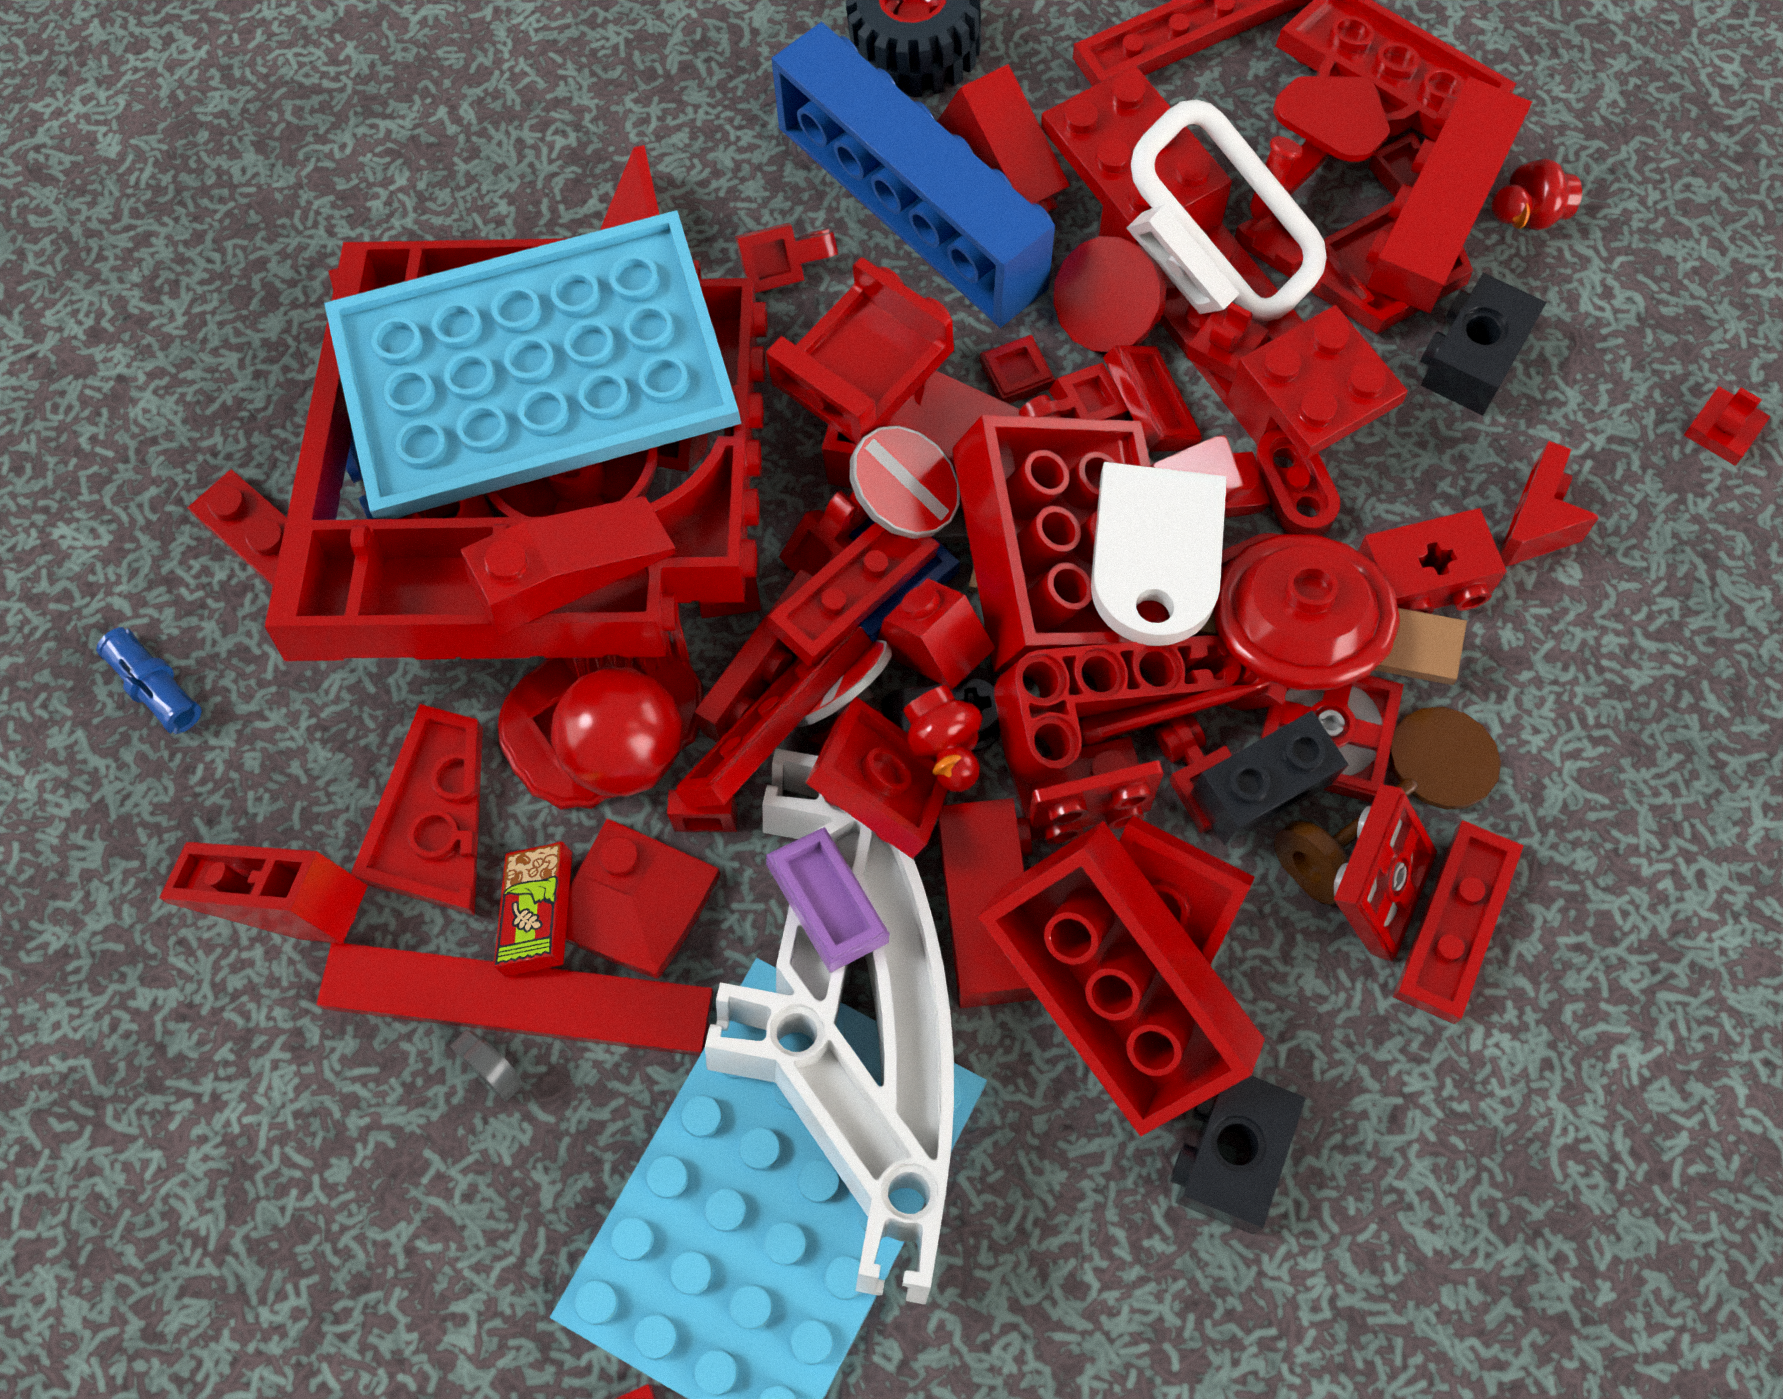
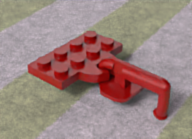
(1369, 85)

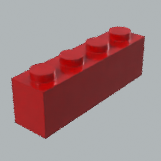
(1447, 195)

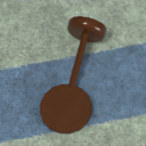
(1435, 756)

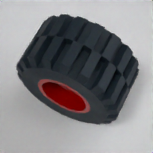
(917, 39)

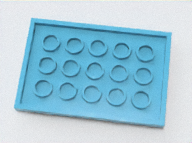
(528, 366)
(739, 1238)

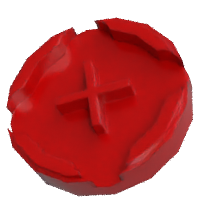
(1109, 293)

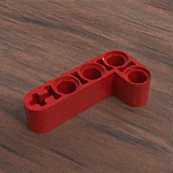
(1118, 688)

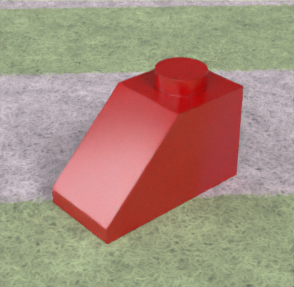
(936, 633)

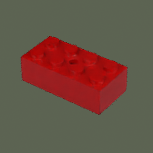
(1123, 980)

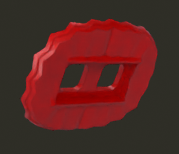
(528, 715)

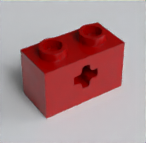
(1450, 545)

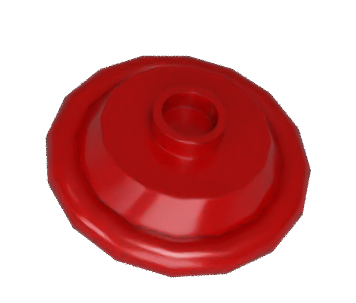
(1306, 612)

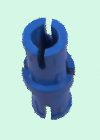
(148, 680)

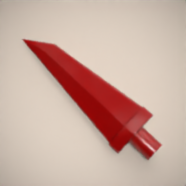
(1101, 727)

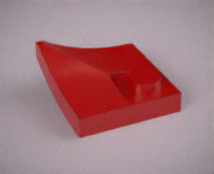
(636, 899)

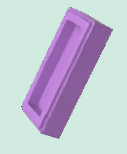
(827, 899)

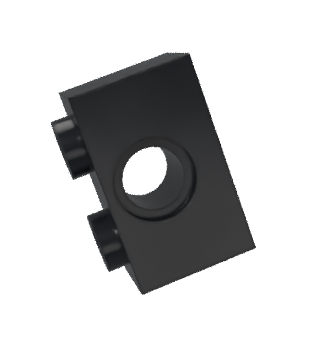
(1495, 318)
(1268, 777)
(1230, 1192)

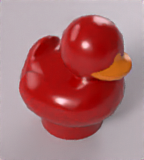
(1537, 196)
(948, 732)

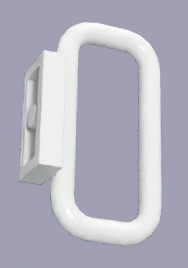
(1185, 249)

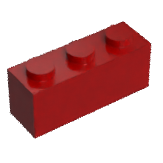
(979, 855)

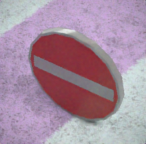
(904, 482)
(852, 683)

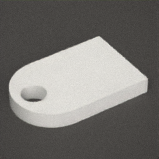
(1157, 543)

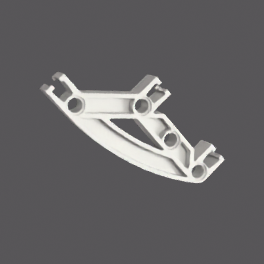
(868, 1132)

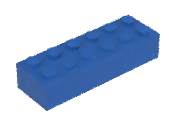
(913, 174)

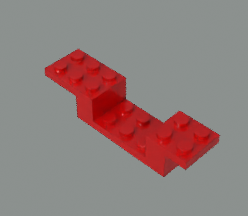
(1310, 375)

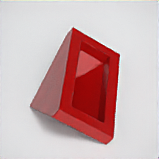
(634, 194)

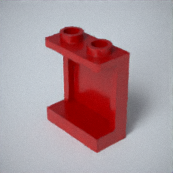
(864, 353)

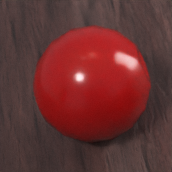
(616, 731)

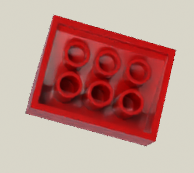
(1032, 527)

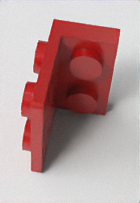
(1095, 788)

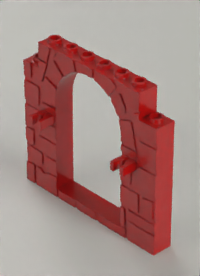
(403, 581)

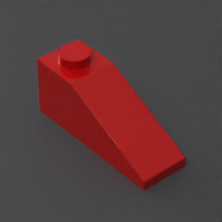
(561, 559)
(267, 889)

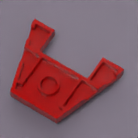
(1347, 249)

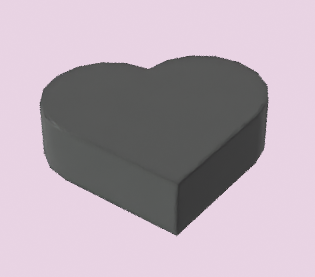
(487, 1064)

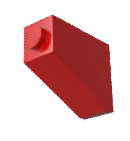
(1006, 135)

